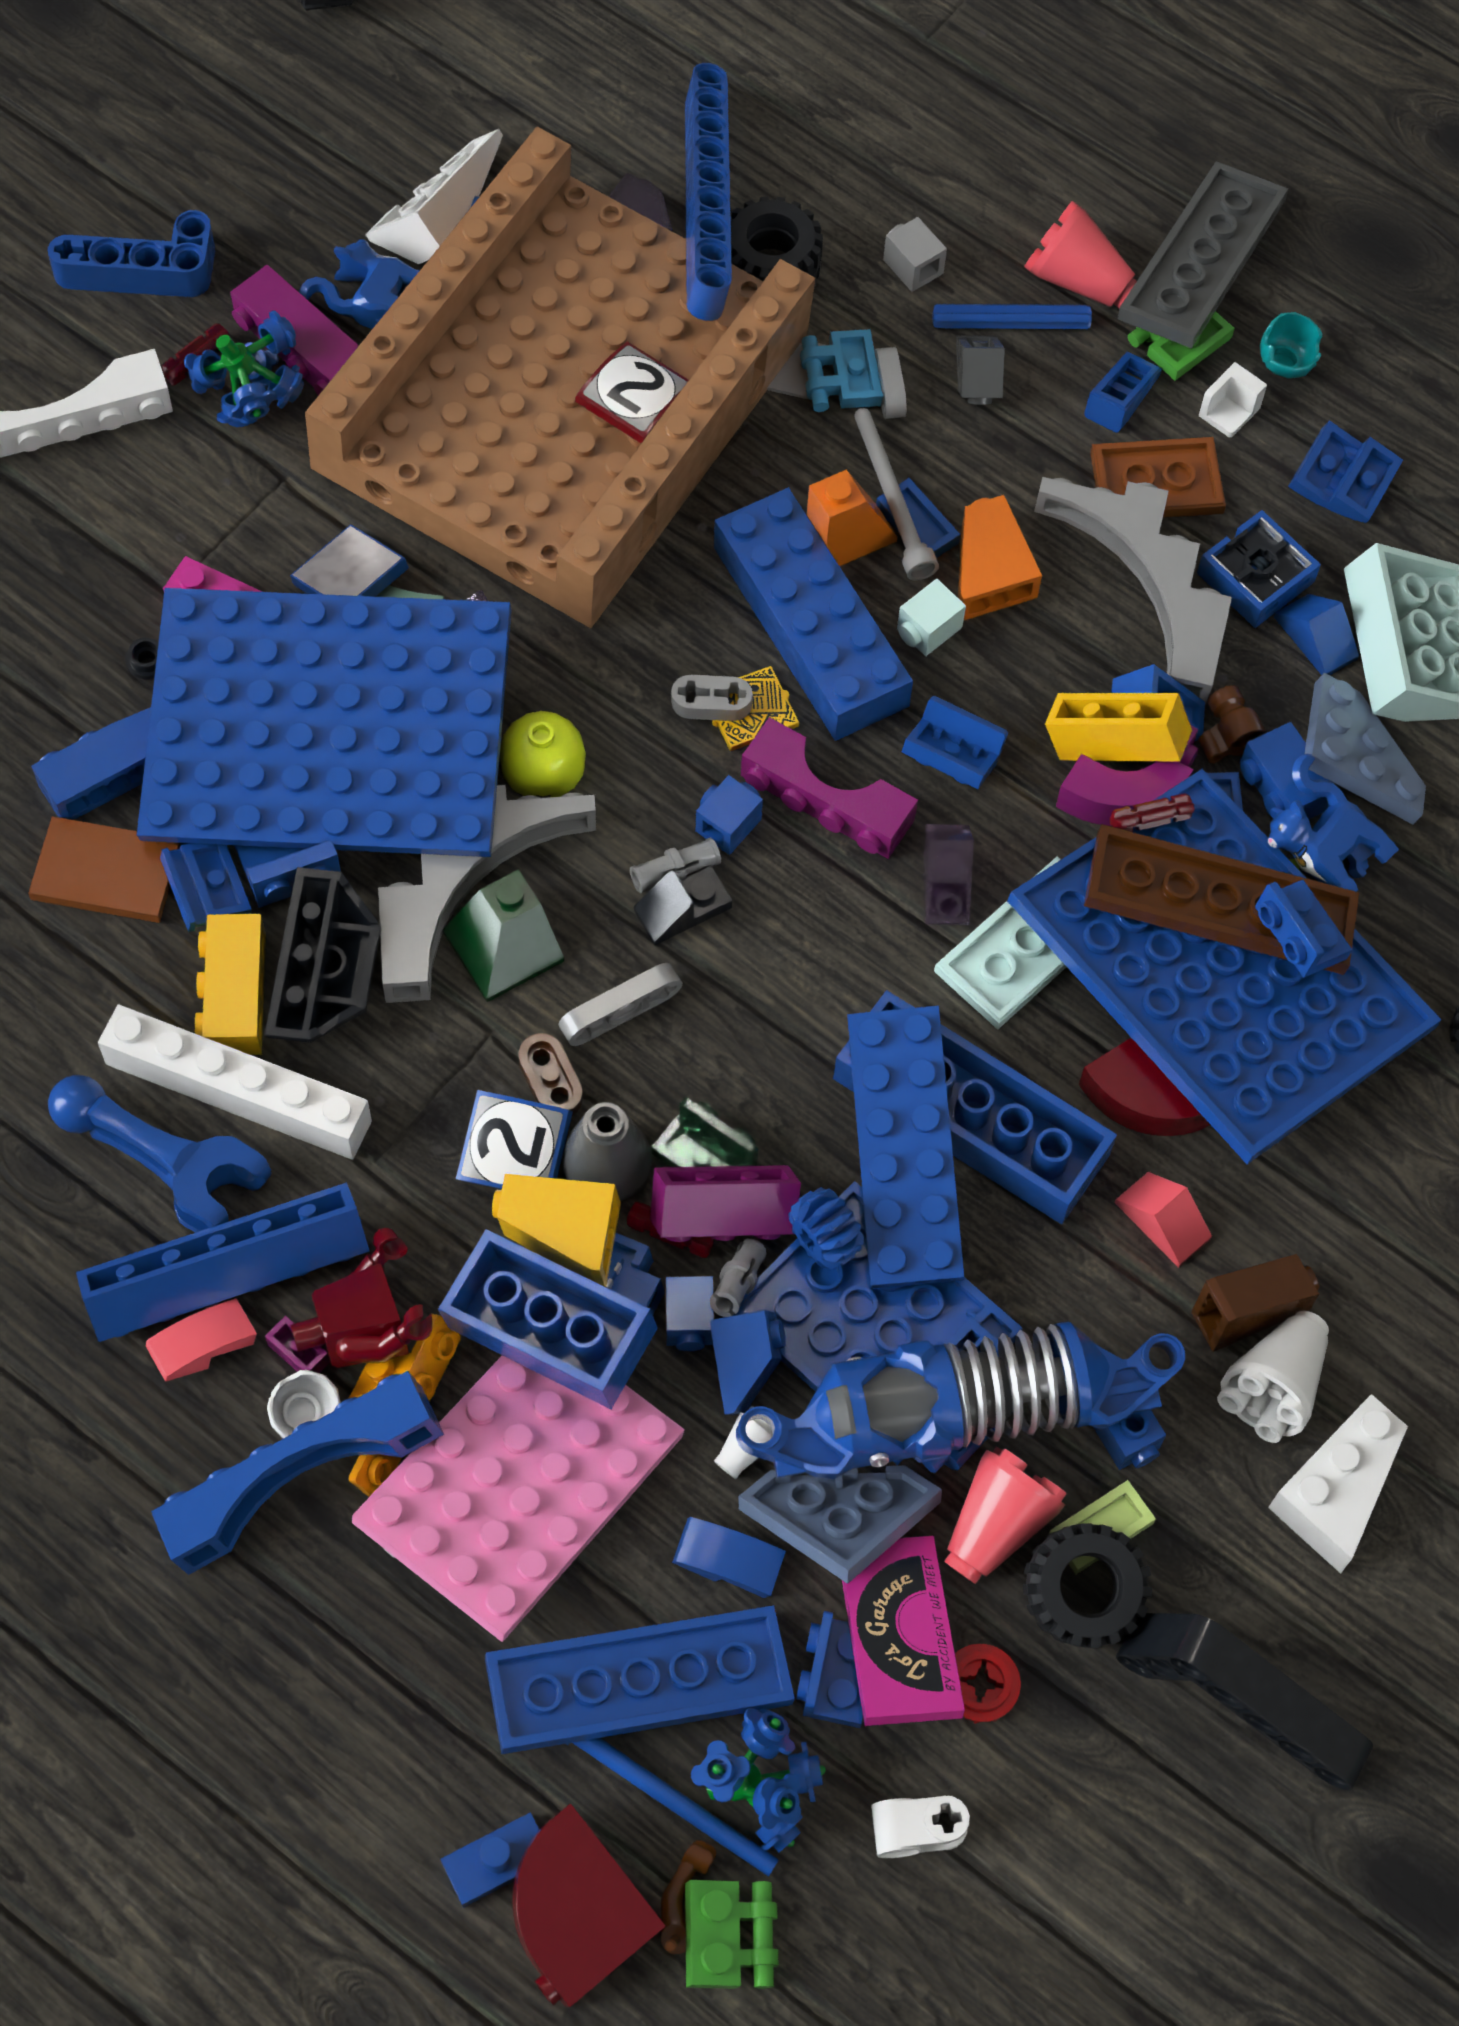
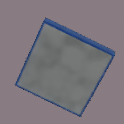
(350, 566)

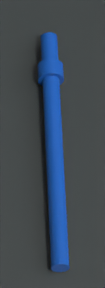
(679, 1804)

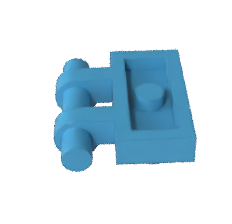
(854, 367)

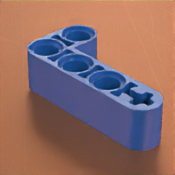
(138, 265)

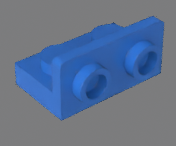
(1302, 927)
(832, 1686)

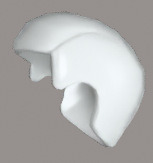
(301, 1399)

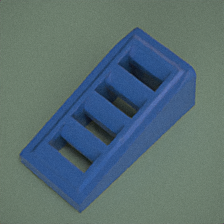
(1119, 393)

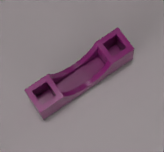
(870, 815)

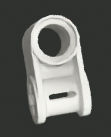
(908, 1828)

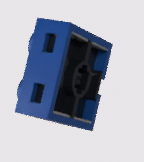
(1259, 568)

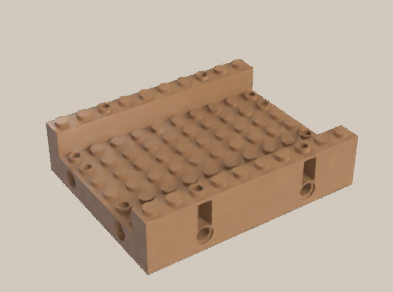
(471, 379)

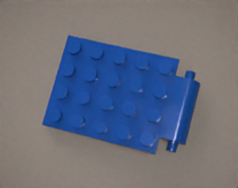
(840, 1317)

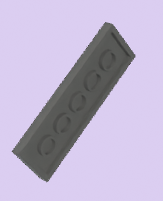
(1203, 254)

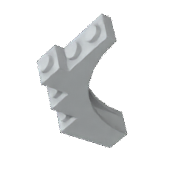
(1164, 564)
(416, 914)

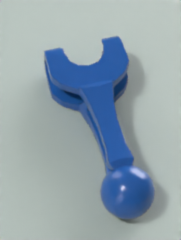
(186, 1166)

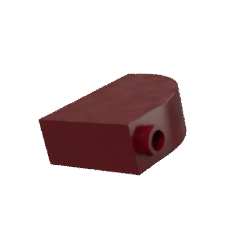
(1138, 1094)
(576, 1909)

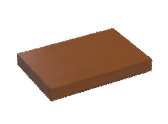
(1181, 466)
(101, 870)

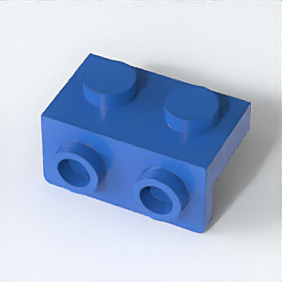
(956, 742)

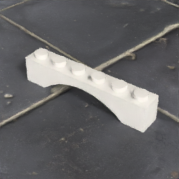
(123, 394)

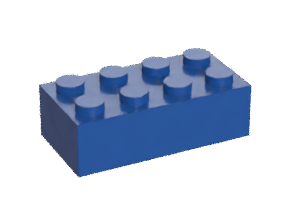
(548, 1318)

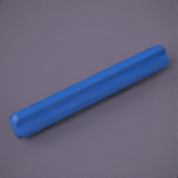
(1011, 316)

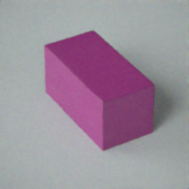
(282, 1342)

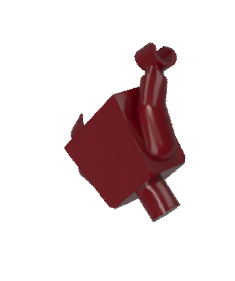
(360, 1315)

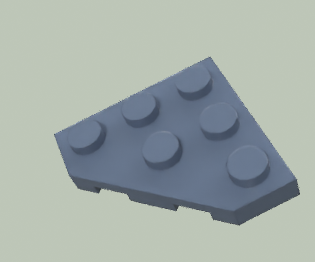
(1359, 752)
(842, 1519)

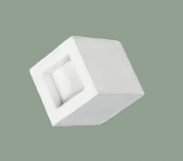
(1232, 400)

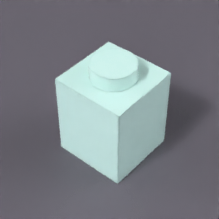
(930, 617)

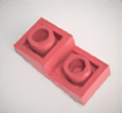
(194, 1340)

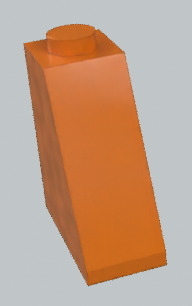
(847, 518)
(994, 559)

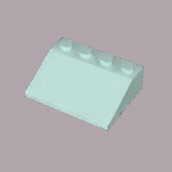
(1407, 632)

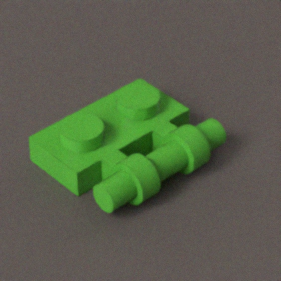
(1177, 358)
(714, 1934)

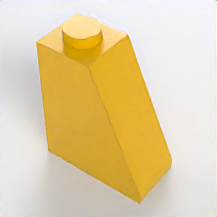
(561, 1221)

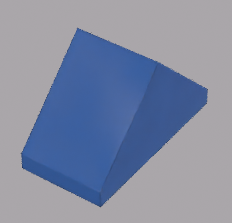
(1320, 632)

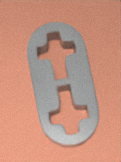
(892, 383)
(711, 697)

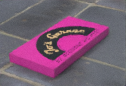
(903, 1637)

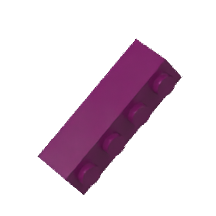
(320, 343)

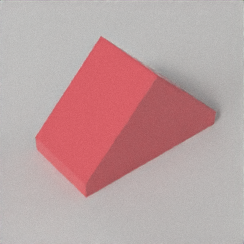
(1166, 1216)

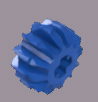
(826, 1228)

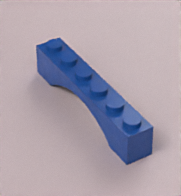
(210, 1517)

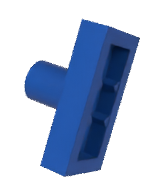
(489, 1861)

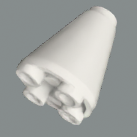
(1278, 1378)

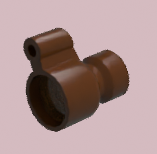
(1235, 727)

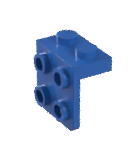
(273, 869)

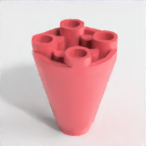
(1082, 259)
(1000, 1514)

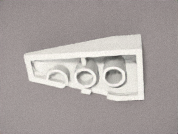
(438, 204)

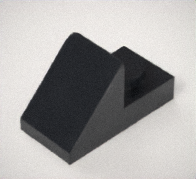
(681, 904)

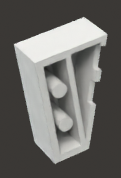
(1341, 1482)

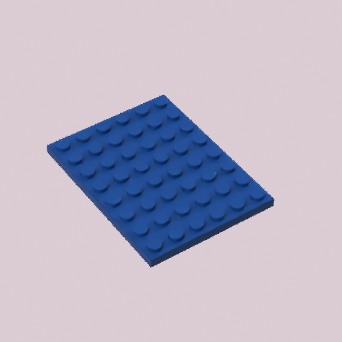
(326, 722)
(1222, 1021)

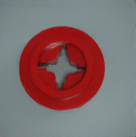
(999, 1670)

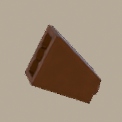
(1253, 1299)

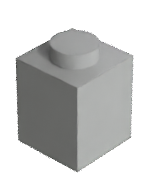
(914, 254)

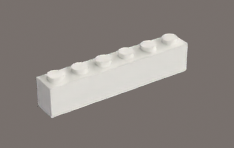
(235, 1081)

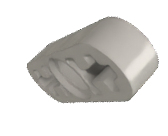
(620, 1004)

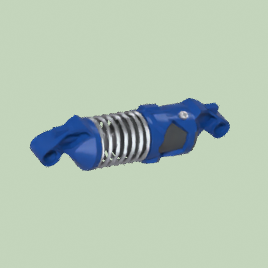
(940, 1398)

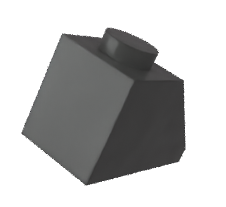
(980, 368)

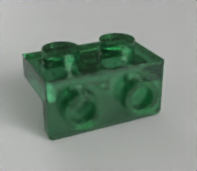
(703, 1140)

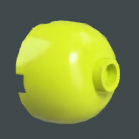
(542, 755)

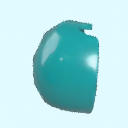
(1291, 345)

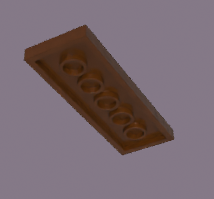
(1199, 891)

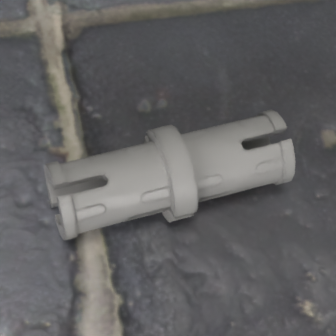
(681, 861)
(738, 1277)

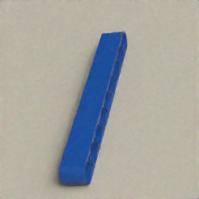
(707, 192)

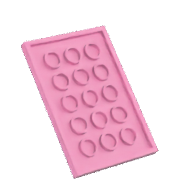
(514, 1489)

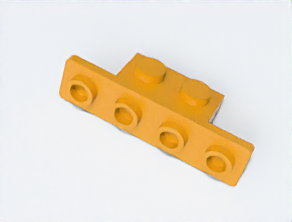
(427, 1365)

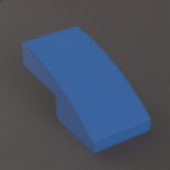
(729, 1556)

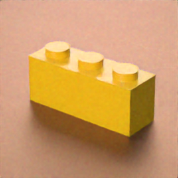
(1119, 726)
(232, 981)

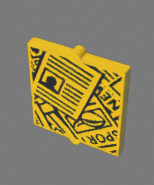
(767, 702)

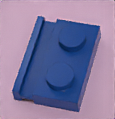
(204, 882)

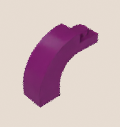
(1095, 790)

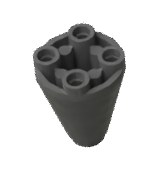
(608, 1150)

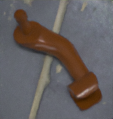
(696, 1858)

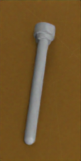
(918, 559)

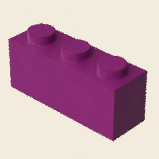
(723, 1201)

